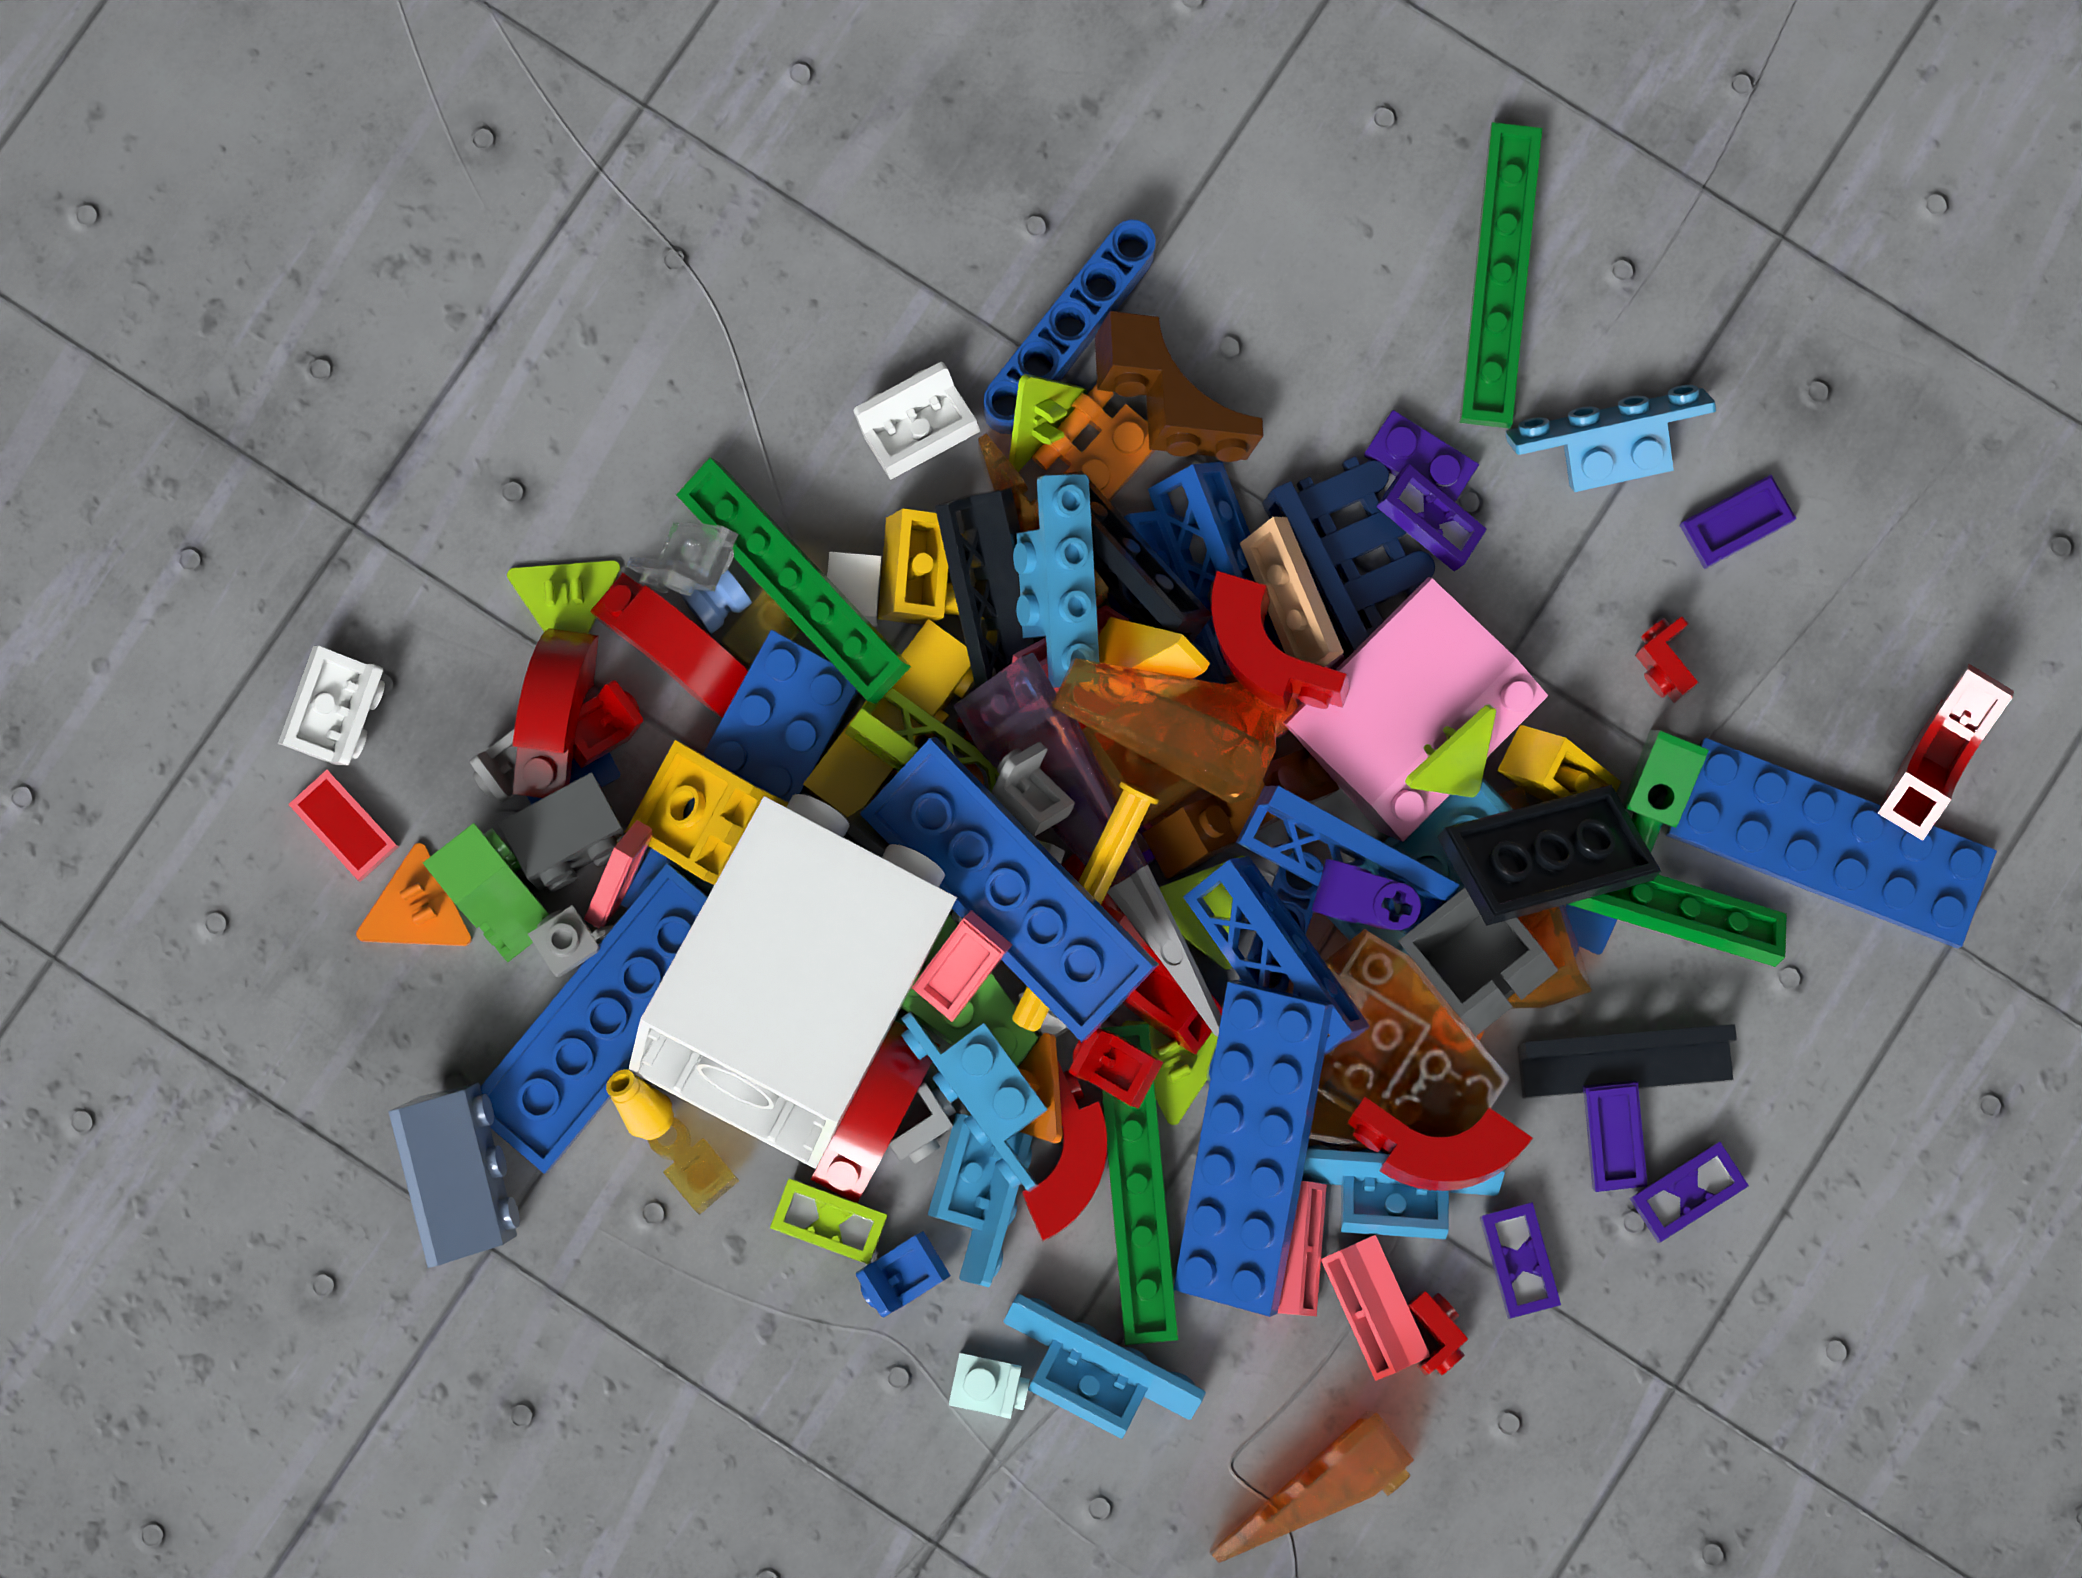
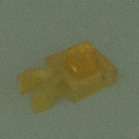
(696, 1170)

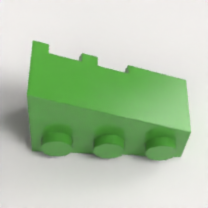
(483, 883)
(987, 1006)

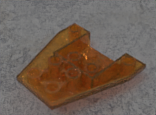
(1411, 1059)

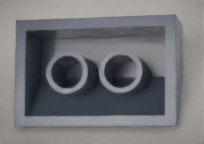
(454, 1173)

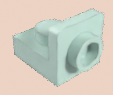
(988, 1386)

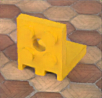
(719, 815)

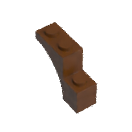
(1180, 417)
(1213, 824)

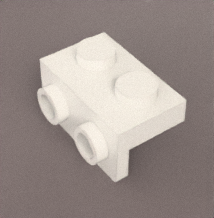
(915, 420)
(332, 707)

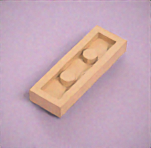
(1293, 596)

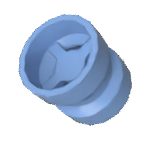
(713, 607)

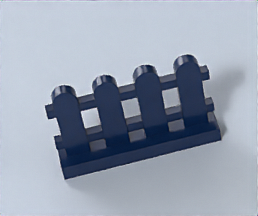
(1341, 546)

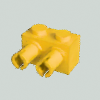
(914, 570)

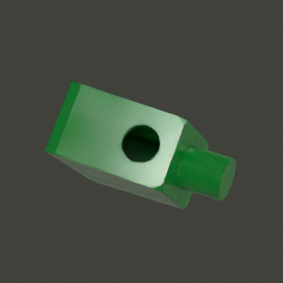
(1675, 767)

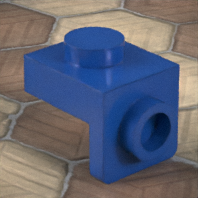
(902, 1275)

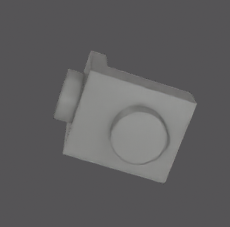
(496, 768)
(1029, 791)
(564, 940)
(920, 1139)

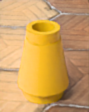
(641, 1106)

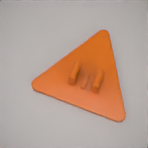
(414, 909)
(1041, 1072)

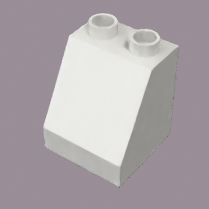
(791, 976)

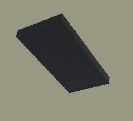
(1548, 854)

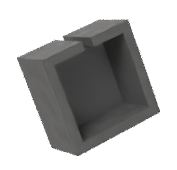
(564, 833)
(1477, 963)

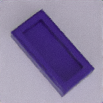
(1737, 522)
(1615, 1136)

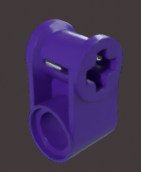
(1358, 896)

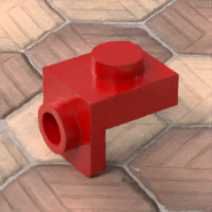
(1664, 669)
(605, 723)
(1115, 1066)
(1437, 1318)

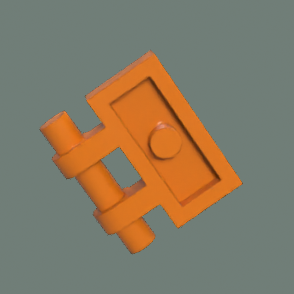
(1112, 455)

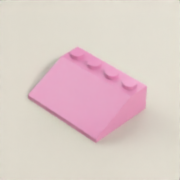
(1406, 683)

